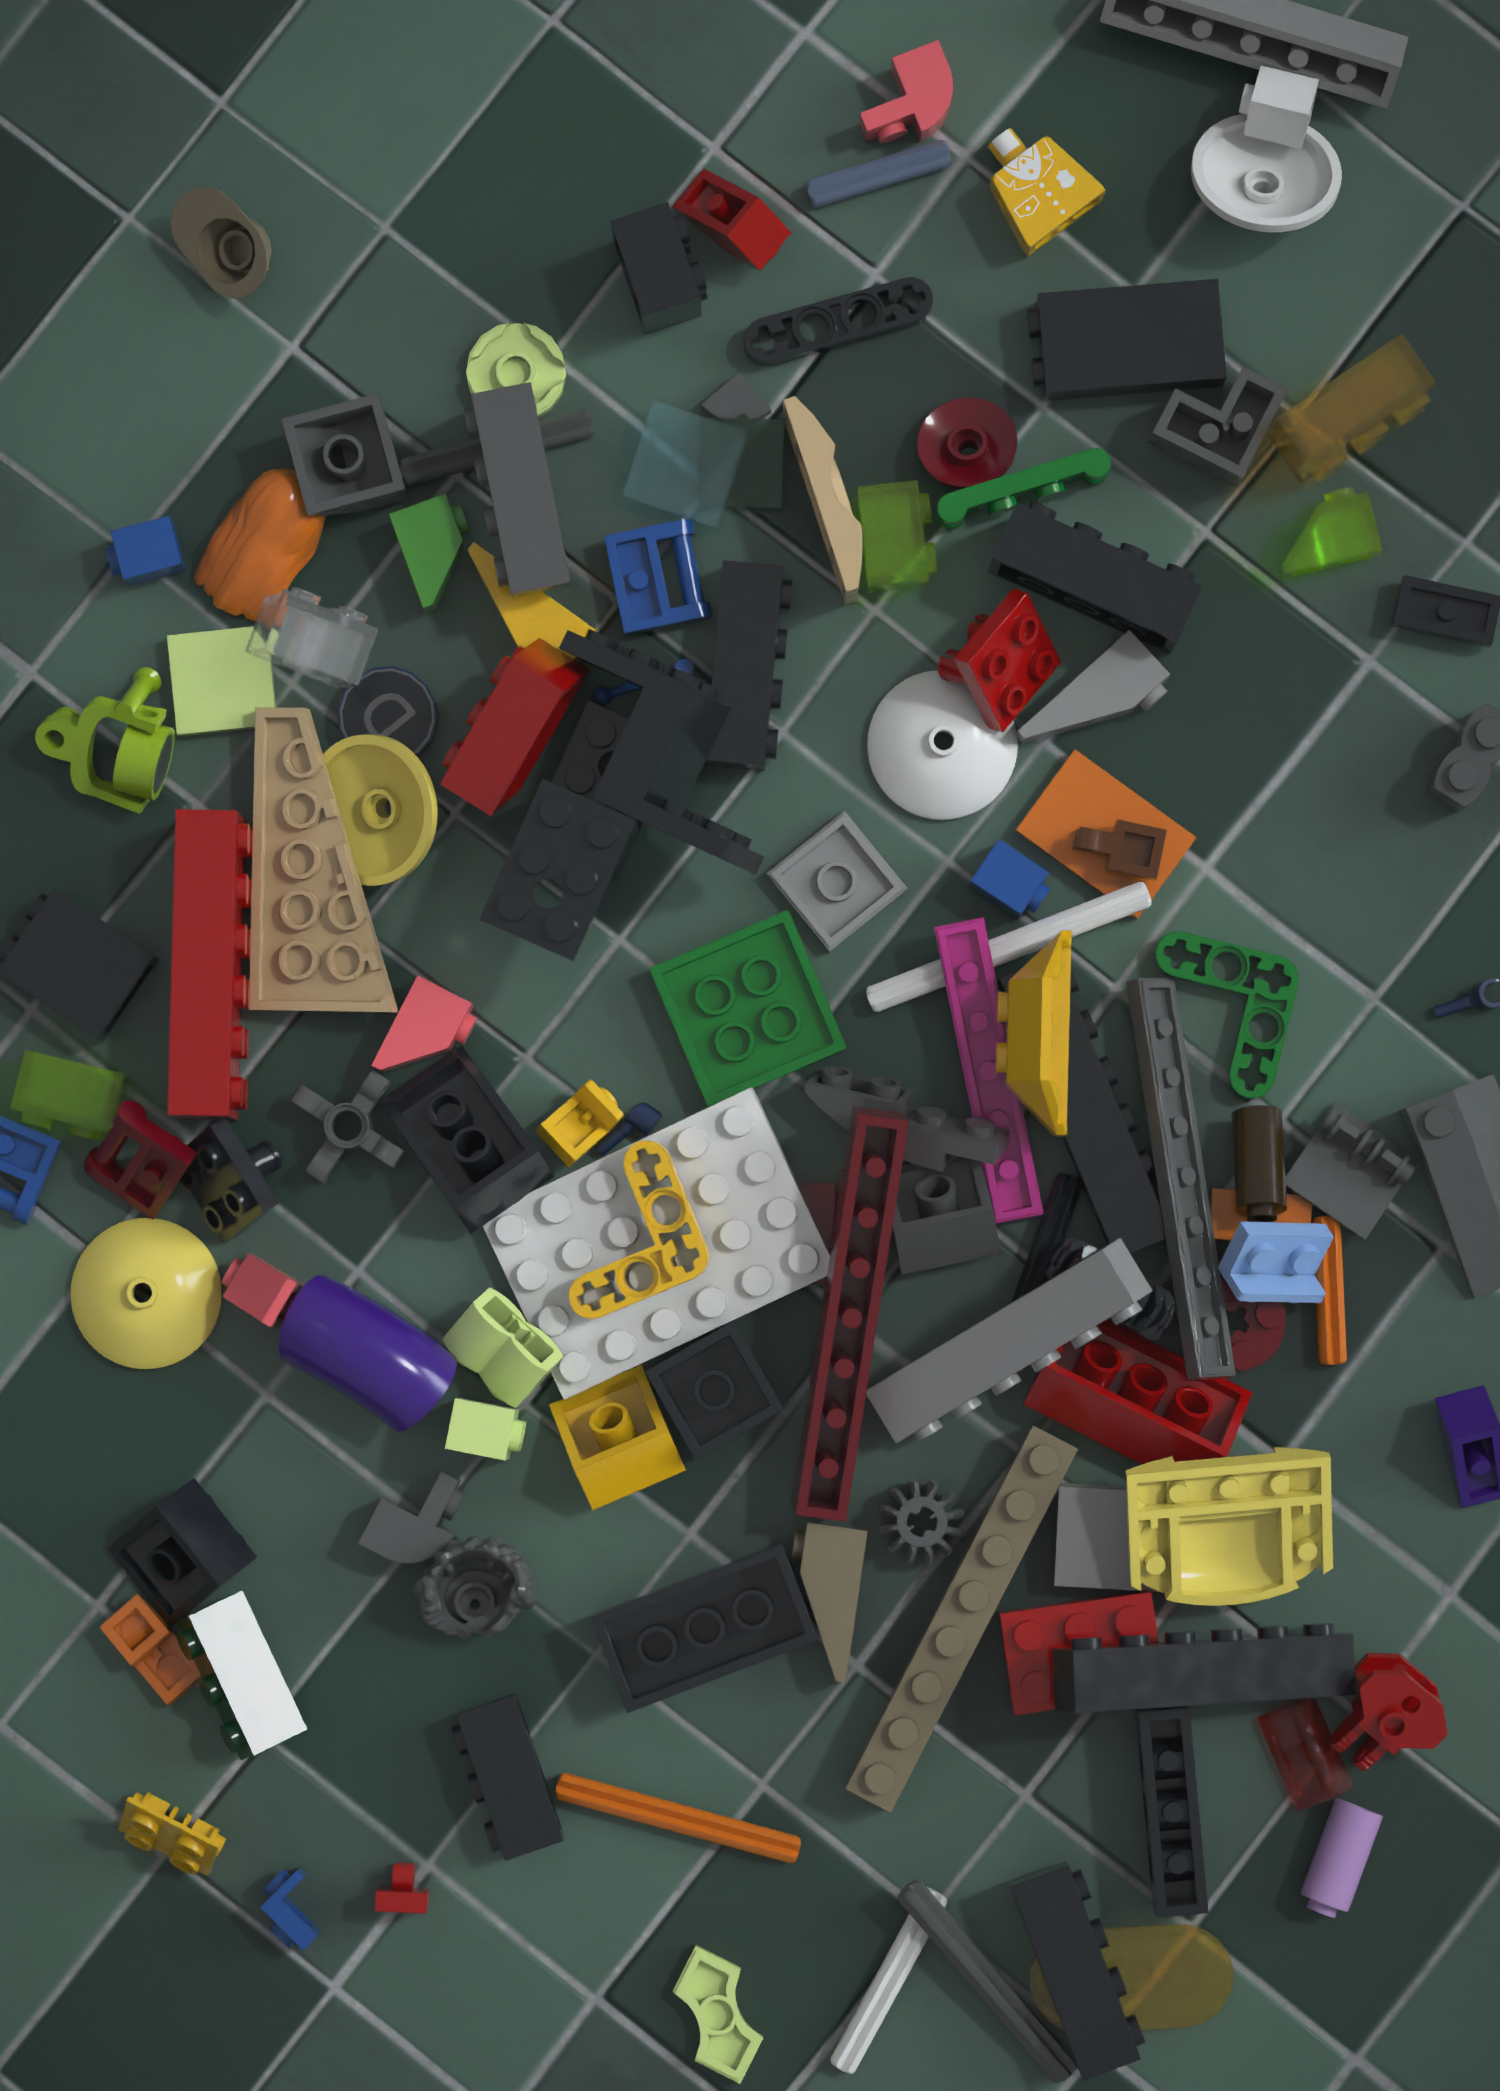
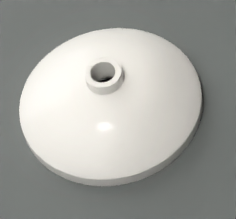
(1265, 182)
(933, 780)

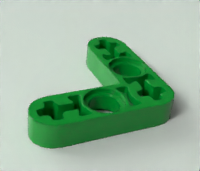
(1258, 1000)

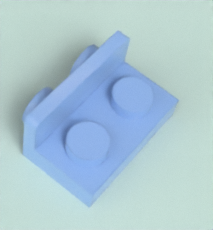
(1276, 1261)

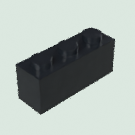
(508, 1777)

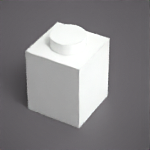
(1279, 106)

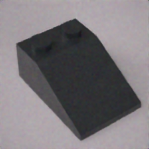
(466, 1139)

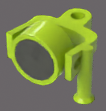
(142, 754)

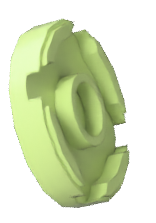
(517, 356)

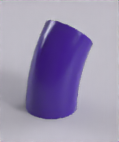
(365, 1352)

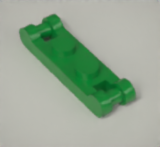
(1042, 480)

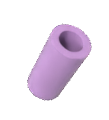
(1340, 1857)

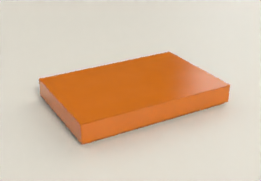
(1094, 799)

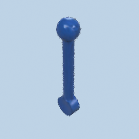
(603, 695)

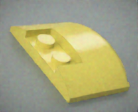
(1229, 1525)

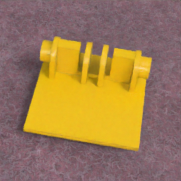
(150, 1828)

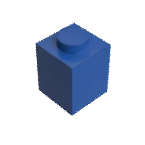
(145, 551)
(1011, 880)

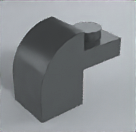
(409, 1536)

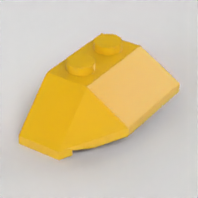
(1038, 1034)

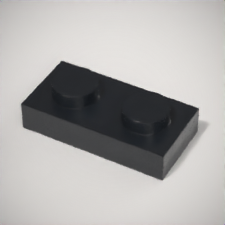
(1446, 611)

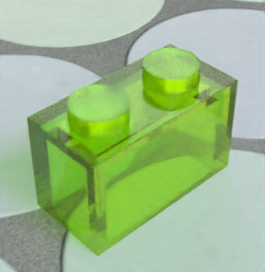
(894, 536)
(67, 1093)

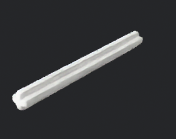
(1016, 943)

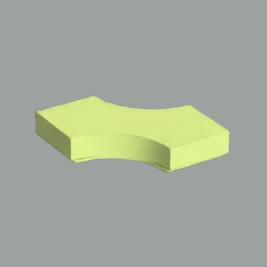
(725, 2037)

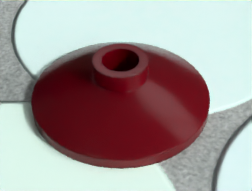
(963, 425)

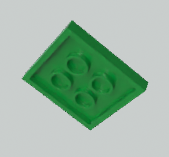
(748, 1008)

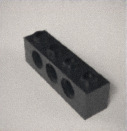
(1171, 1811)

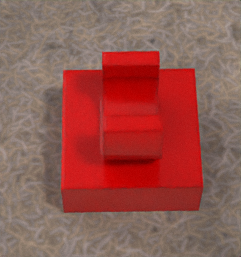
(402, 1895)

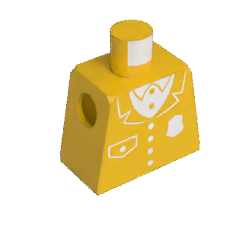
(1040, 189)

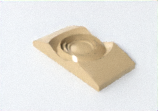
(828, 496)

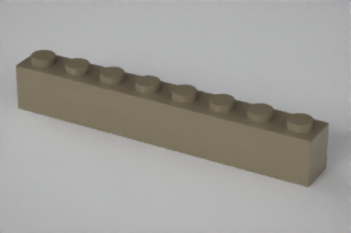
(960, 1618)

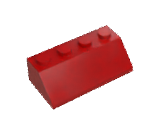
(1138, 1399)

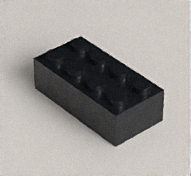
(1095, 577)
(704, 1627)

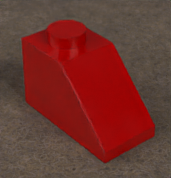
(733, 219)

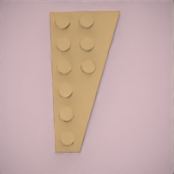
(308, 908)

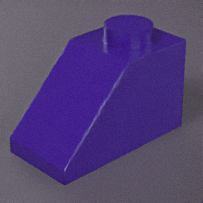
(1471, 1444)

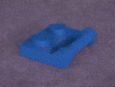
(641, 582)
(28, 1157)

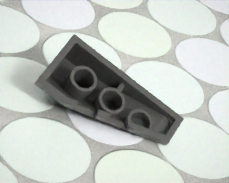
(1460, 1158)

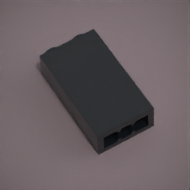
(1128, 340)

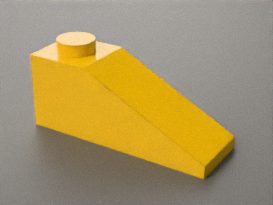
(527, 615)

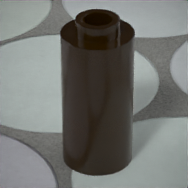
(1259, 1163)

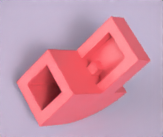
(926, 96)

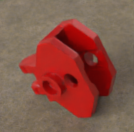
(1394, 1707)

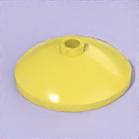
(364, 776)
(182, 1302)

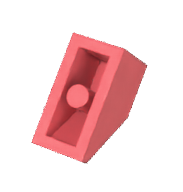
(425, 1026)
(260, 1289)

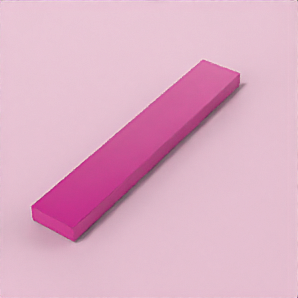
(973, 1007)

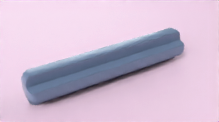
(878, 173)

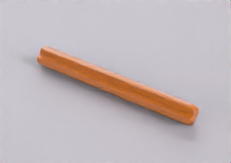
(677, 1818)

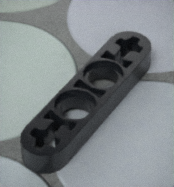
(836, 315)

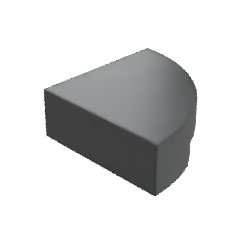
(734, 399)

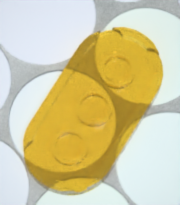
(1170, 1973)

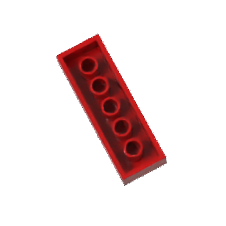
(207, 965)

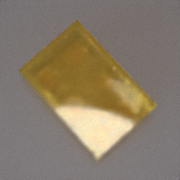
(1353, 411)

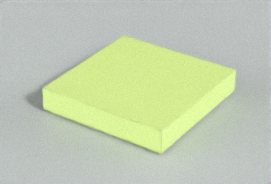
(217, 681)

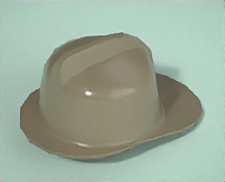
(221, 242)

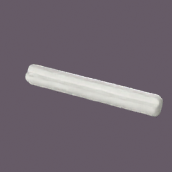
(881, 1993)

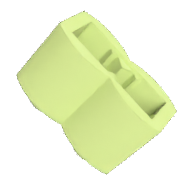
(502, 1347)

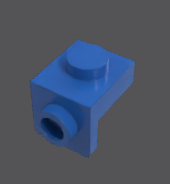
(289, 1923)

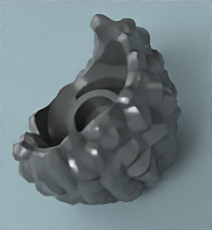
(472, 1573)

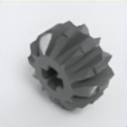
(913, 1505)

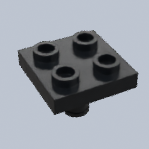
(230, 1179)

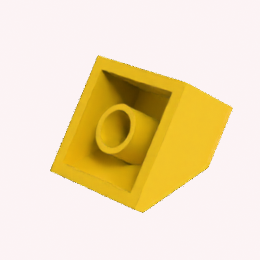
(617, 1438)

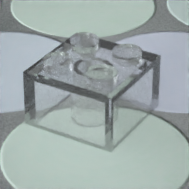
(311, 639)

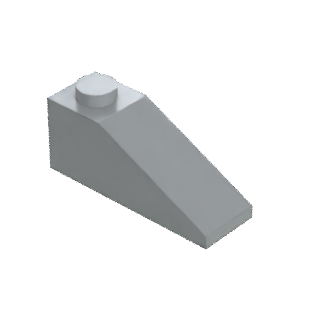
(1105, 690)

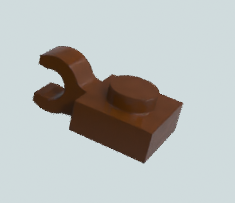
(1130, 849)

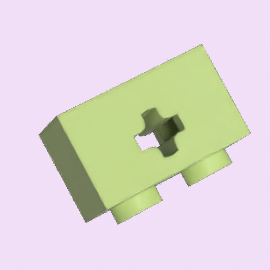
(485, 1429)

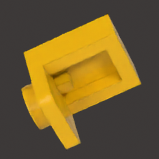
(580, 1122)

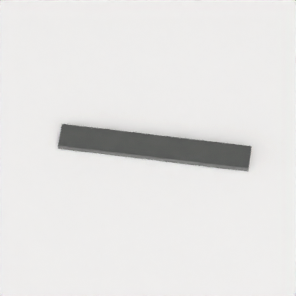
(1180, 1179)

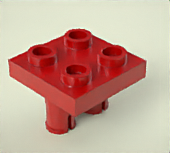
(1003, 660)

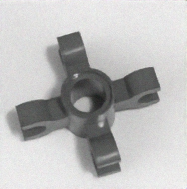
(362, 1104)

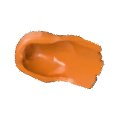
(259, 545)

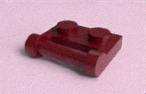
(152, 1170)

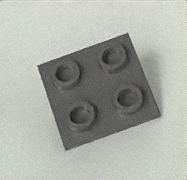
(1350, 1171)

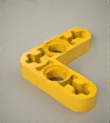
(658, 1256)

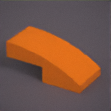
(151, 1648)

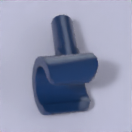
(1469, 1001)
(641, 1117)

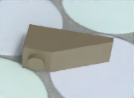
(832, 1577)

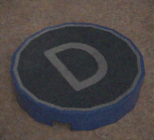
(390, 705)

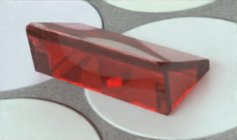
(1303, 1753)

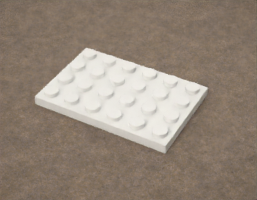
(746, 1207)

